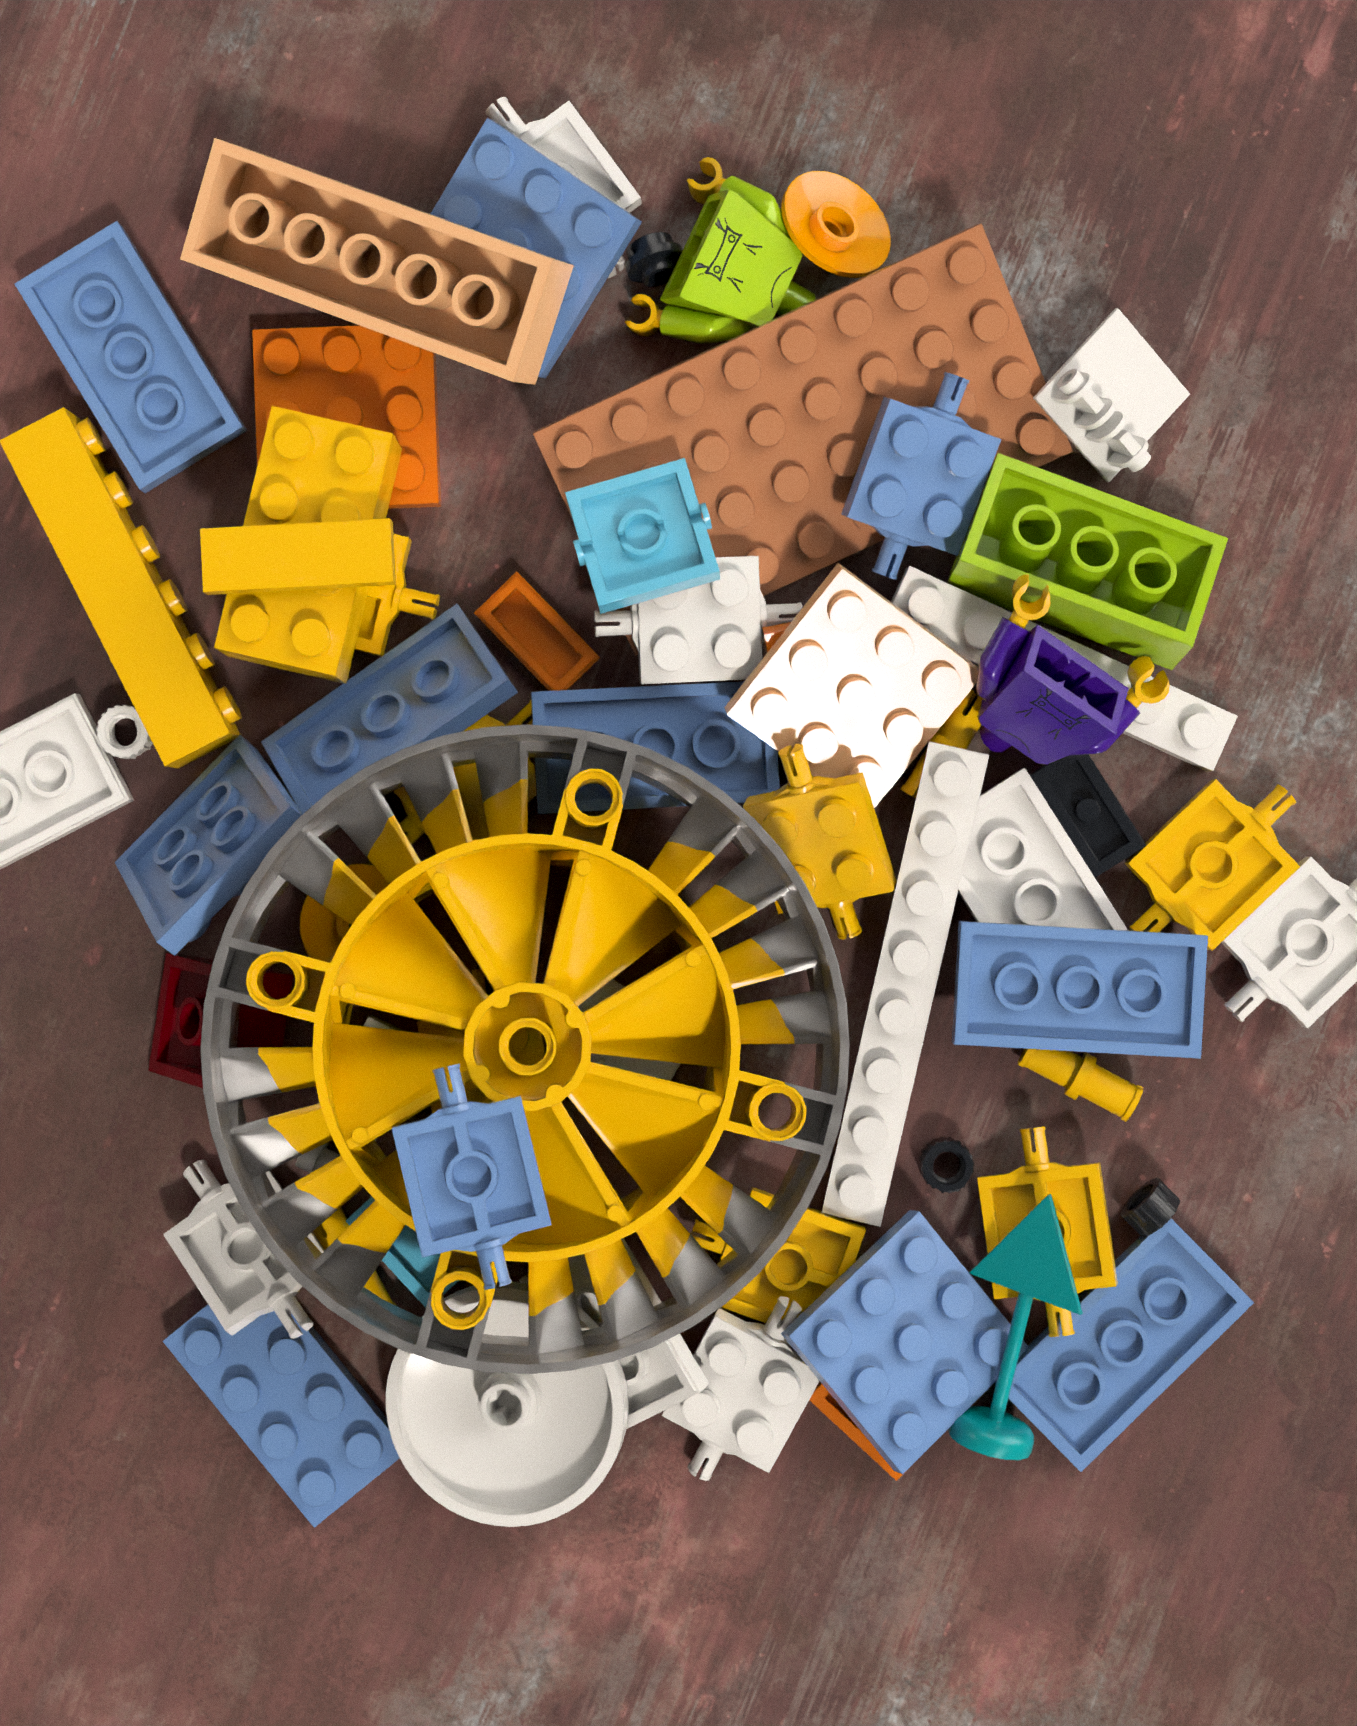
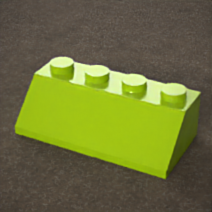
(1108, 562)

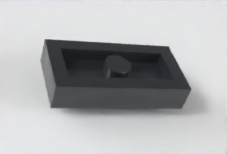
(1088, 811)

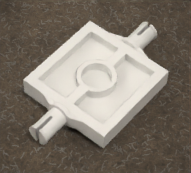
(572, 145)
(702, 630)
(1298, 946)
(231, 1260)
(752, 1393)

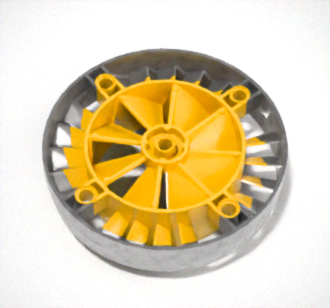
(497, 902)

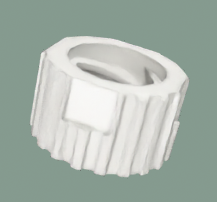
(107, 737)

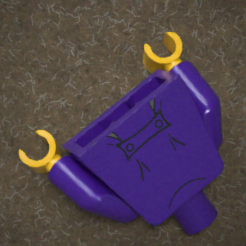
(1050, 696)

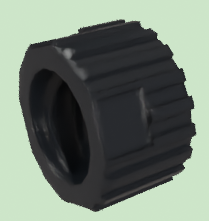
(964, 1170)
(1150, 1207)

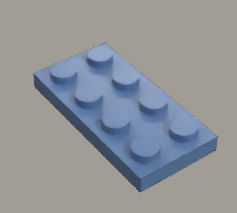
(130, 357)
(414, 693)
(673, 720)
(1079, 989)
(1126, 1343)
(289, 1407)

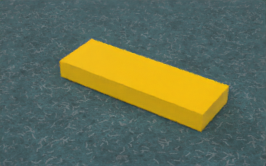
(297, 556)

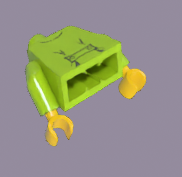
(731, 268)

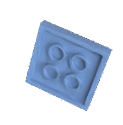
(539, 205)
(207, 845)
(903, 1340)

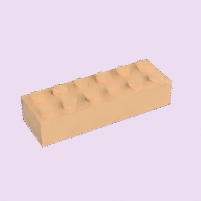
(376, 262)

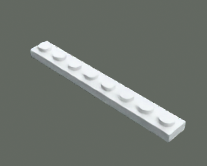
(905, 982)

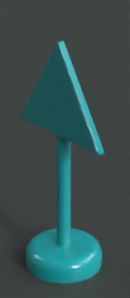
(1036, 1266)

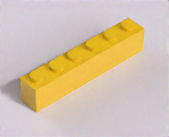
(121, 587)

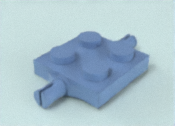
(920, 476)
(471, 1176)

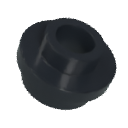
(652, 259)

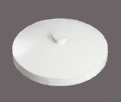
(506, 1442)

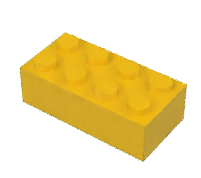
(309, 474)

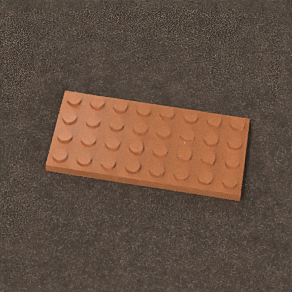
(789, 406)

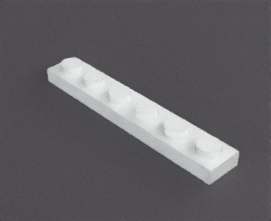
(1175, 725)

